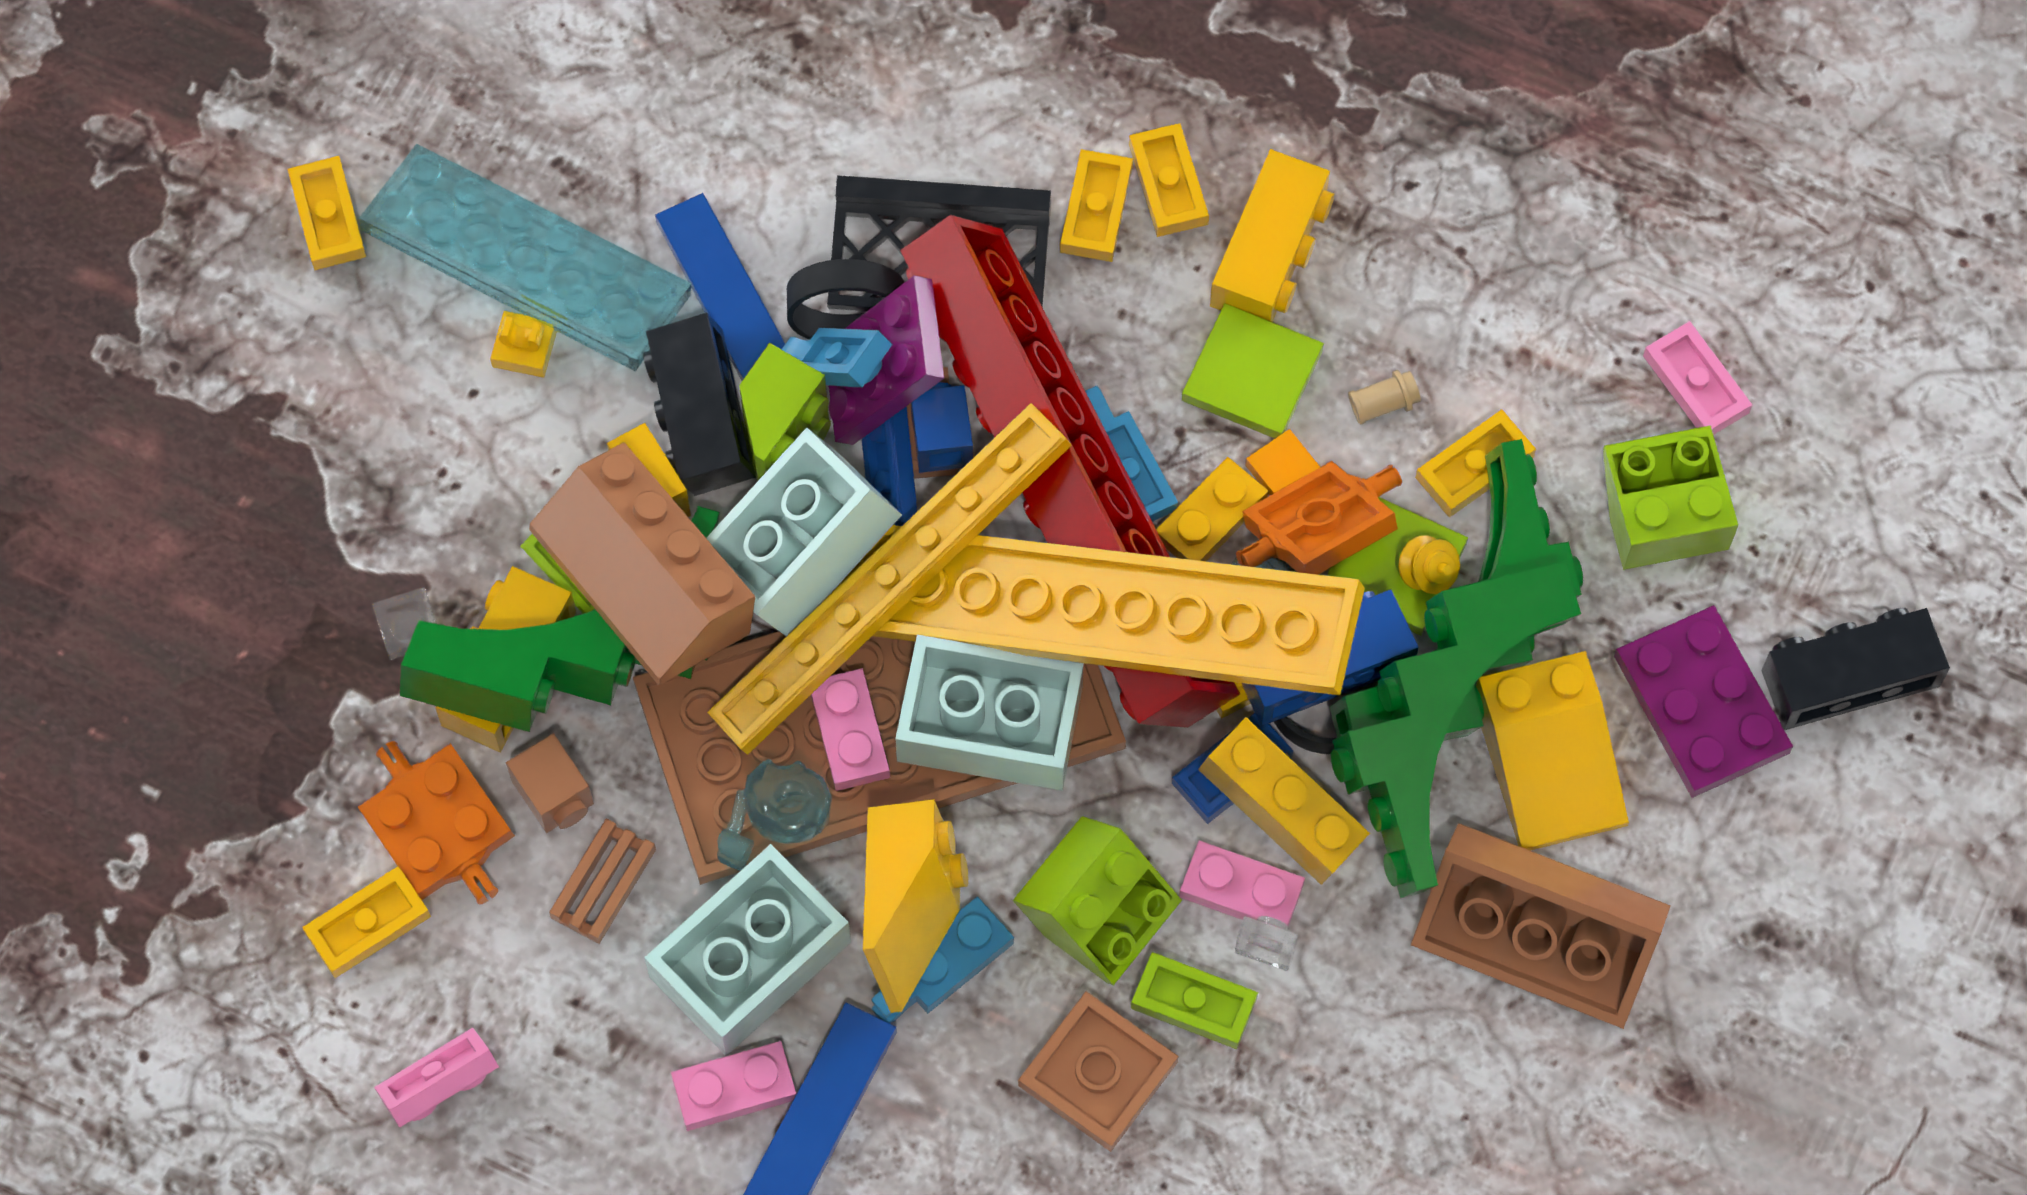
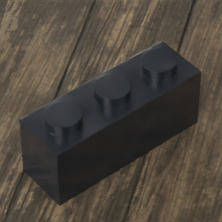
(698, 404)
(1854, 667)

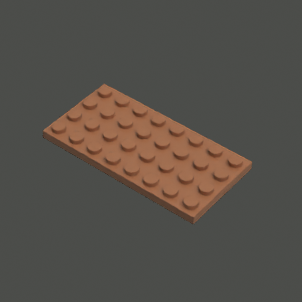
(708, 767)

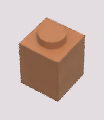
(550, 784)

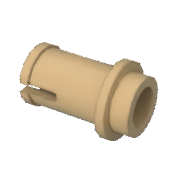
(1385, 397)

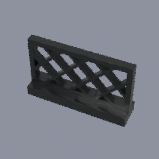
(931, 204)

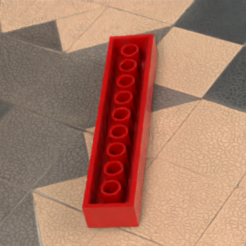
(1015, 359)

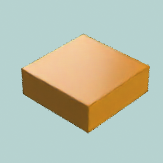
(1281, 462)

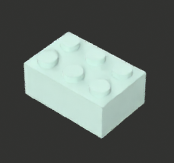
(801, 530)
(989, 712)
(748, 949)

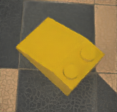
(1552, 751)
(909, 893)

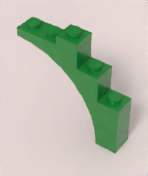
(1514, 545)
(515, 671)
(1423, 693)

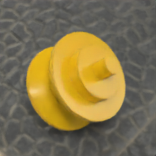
(1429, 564)

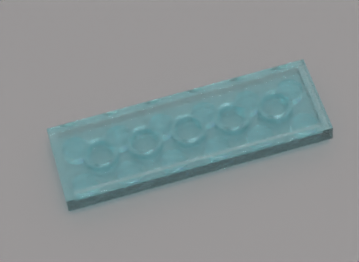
(524, 256)

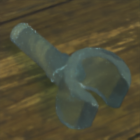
(732, 847)

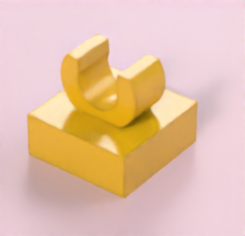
(522, 345)

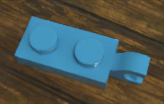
(842, 355)
(1136, 458)
(967, 948)

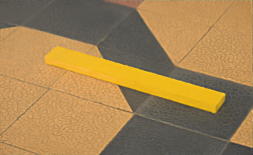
(889, 578)

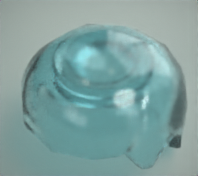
(787, 802)

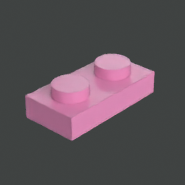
(1697, 379)
(850, 730)
(1240, 885)
(436, 1077)
(734, 1086)

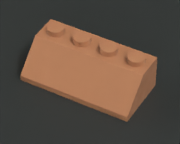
(644, 564)
(1540, 925)

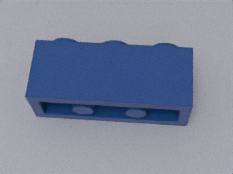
(1378, 641)

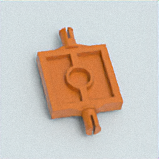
(1320, 519)
(436, 822)

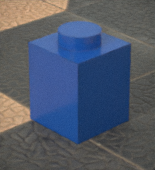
(942, 428)

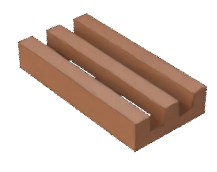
(625, 840)

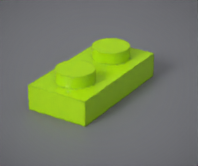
(1194, 1000)

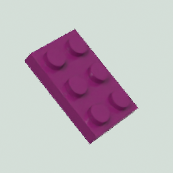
(907, 369)
(1703, 701)

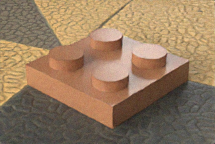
(1098, 1071)

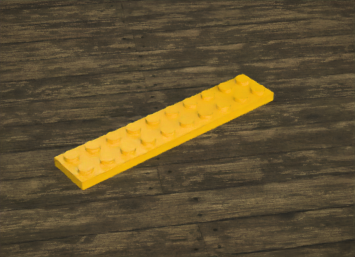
(1139, 612)

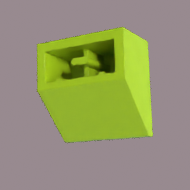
(779, 403)
(1668, 497)
(1098, 898)

